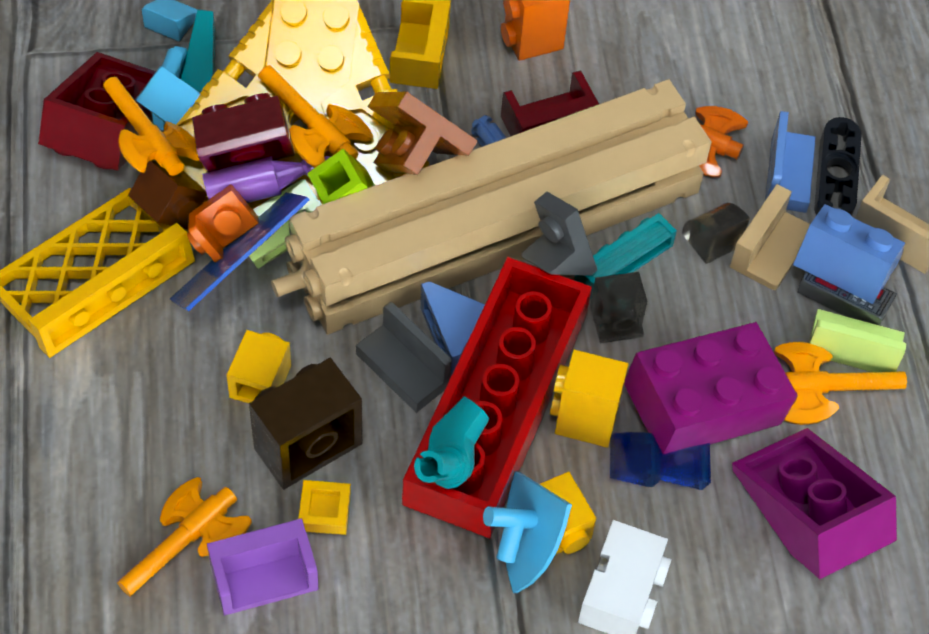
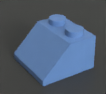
(849, 253)

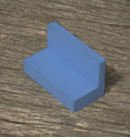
(791, 164)

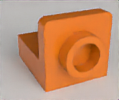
(220, 222)

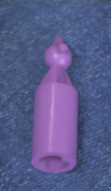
(256, 178)

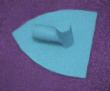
(532, 529)

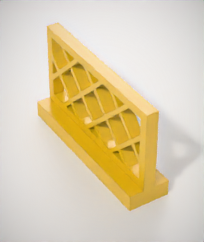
(108, 289)

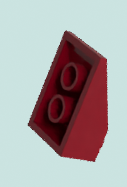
(84, 119)

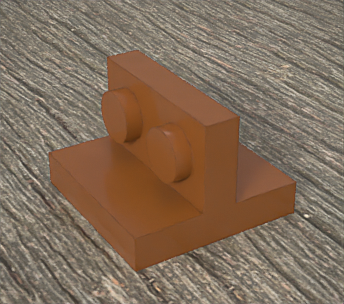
(415, 133)

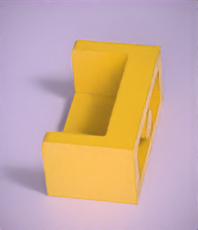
(420, 43)

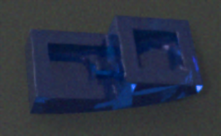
(639, 460)

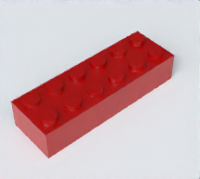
(511, 376)

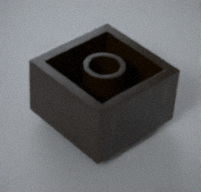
(306, 422)

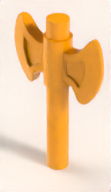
(321, 133)
(151, 142)
(812, 383)
(196, 520)

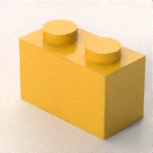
(588, 397)

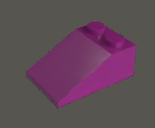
(818, 502)

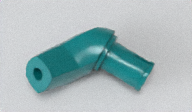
(451, 446)

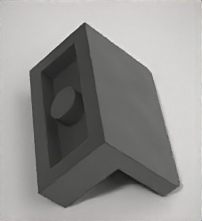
(406, 359)

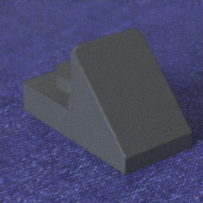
(564, 243)

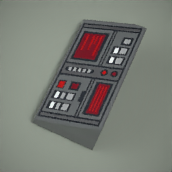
(845, 302)

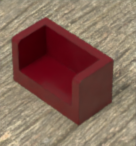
(528, 116)

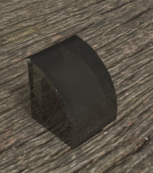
(716, 231)

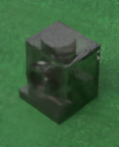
(618, 307)

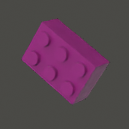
(709, 388)

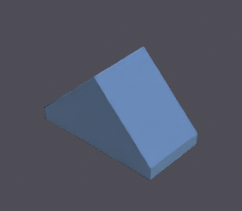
(449, 318)

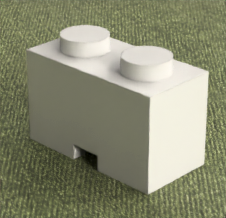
(623, 581)

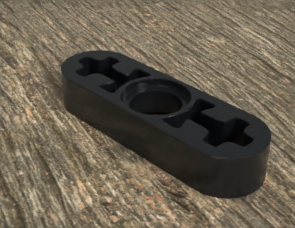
(847, 158)

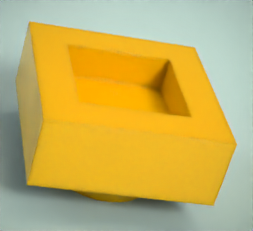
(325, 506)

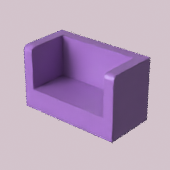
(263, 566)

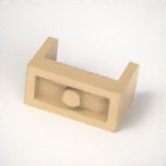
(899, 223)

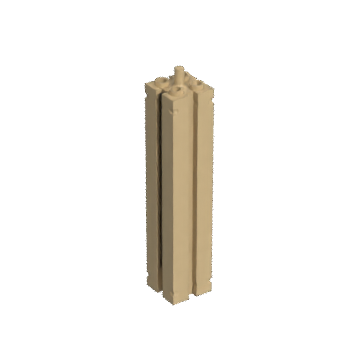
(480, 207)

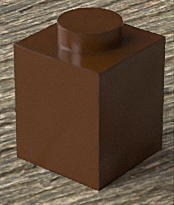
(165, 196)

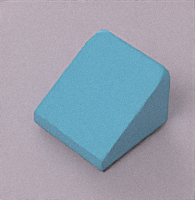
(168, 18)
(167, 96)

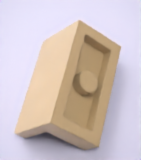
(770, 241)

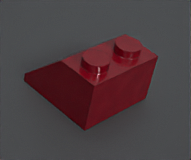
(242, 133)

